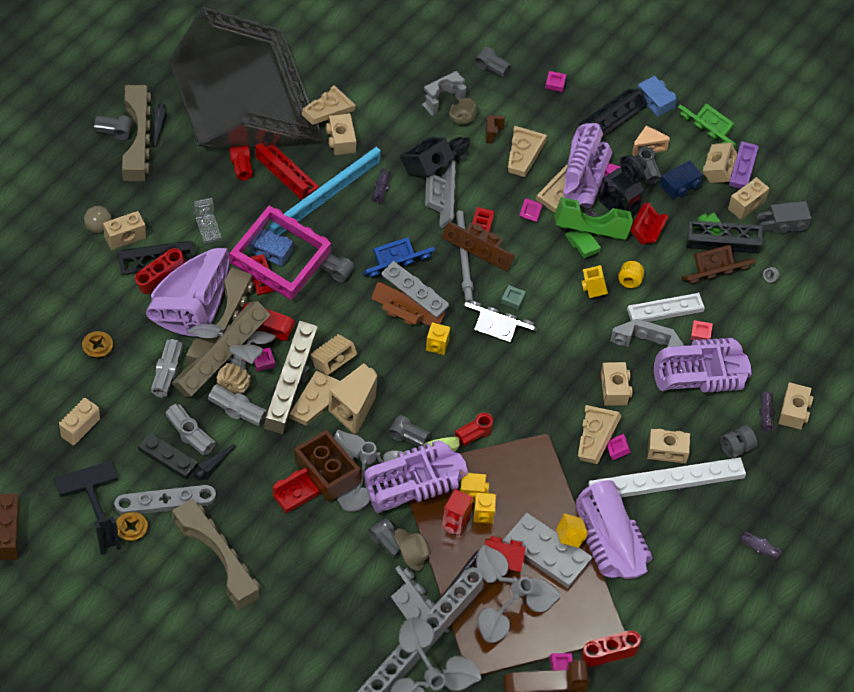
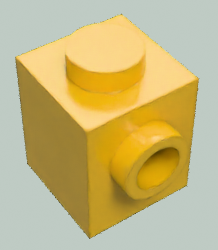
(594, 281)
(438, 338)
(473, 484)
(484, 508)
(571, 530)

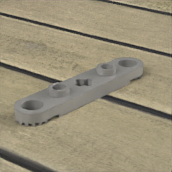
(153, 500)

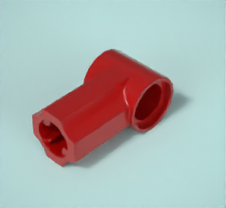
(241, 158)
(474, 430)

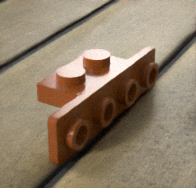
(399, 304)

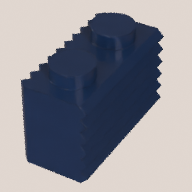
(681, 180)

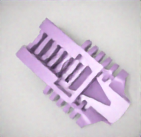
(586, 164)
(704, 364)
(417, 475)
(614, 537)

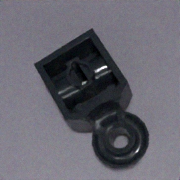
(434, 154)
(622, 186)

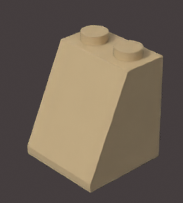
(353, 397)

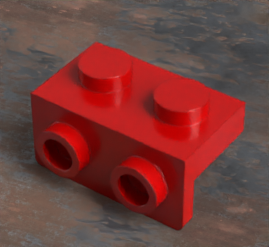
(648, 224)
(294, 490)

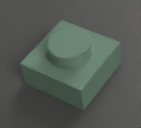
(513, 297)

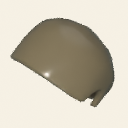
(463, 112)
(95, 218)

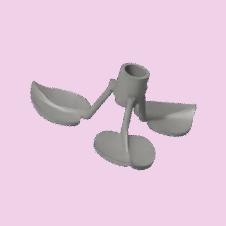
(240, 353)
(356, 447)
(539, 594)
(458, 672)

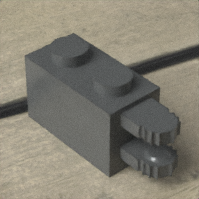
(786, 217)

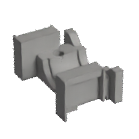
(451, 83)

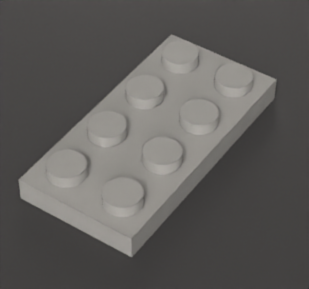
(547, 553)

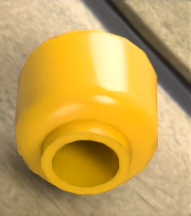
(631, 274)

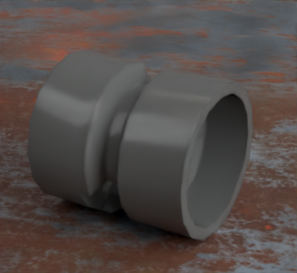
(739, 441)

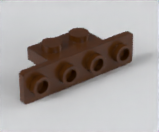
(480, 243)
(715, 261)

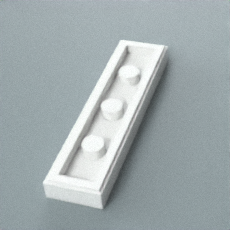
(666, 308)

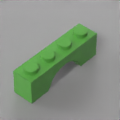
(613, 224)

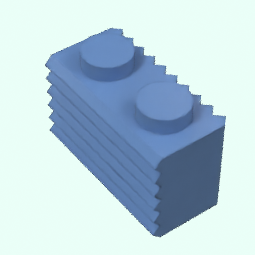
(658, 97)
(274, 247)

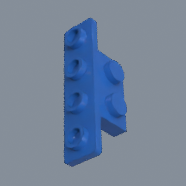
(397, 251)

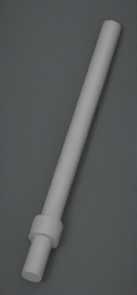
(467, 284)

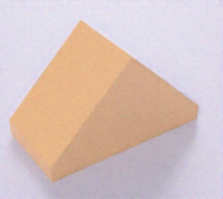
(652, 139)

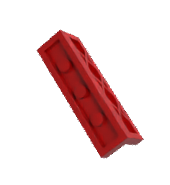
(284, 173)

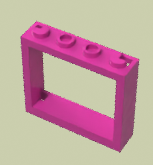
(265, 275)

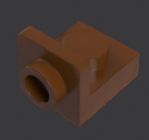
(493, 124)

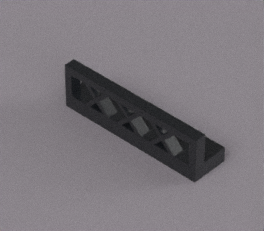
(617, 110)
(742, 243)
(151, 250)

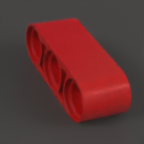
(151, 271)
(277, 325)
(617, 641)

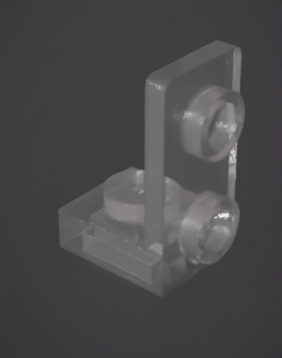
(206, 220)

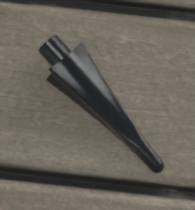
(159, 119)
(208, 467)

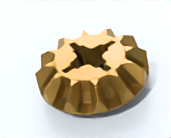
(96, 338)
(131, 519)

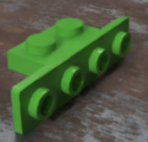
(711, 121)

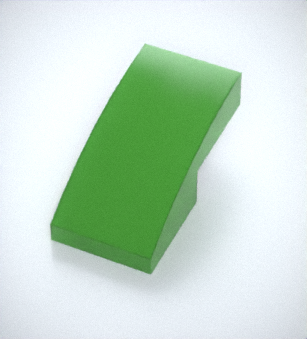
(583, 242)

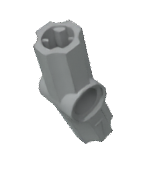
(167, 368)
(237, 405)
(196, 437)

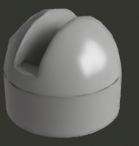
(768, 273)

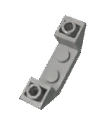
(644, 330)

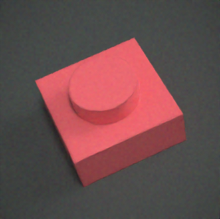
(701, 330)

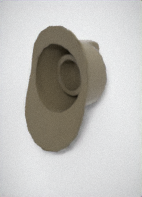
(413, 548)

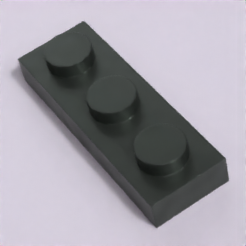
(168, 456)

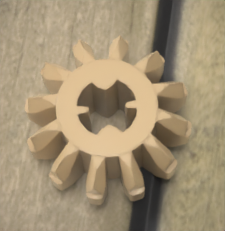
(233, 378)

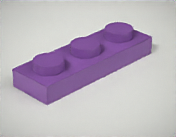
(743, 165)

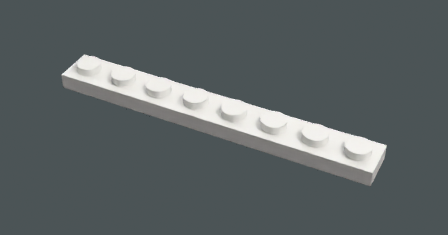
(677, 477)

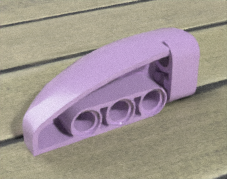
(190, 292)

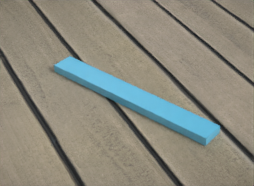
(330, 188)

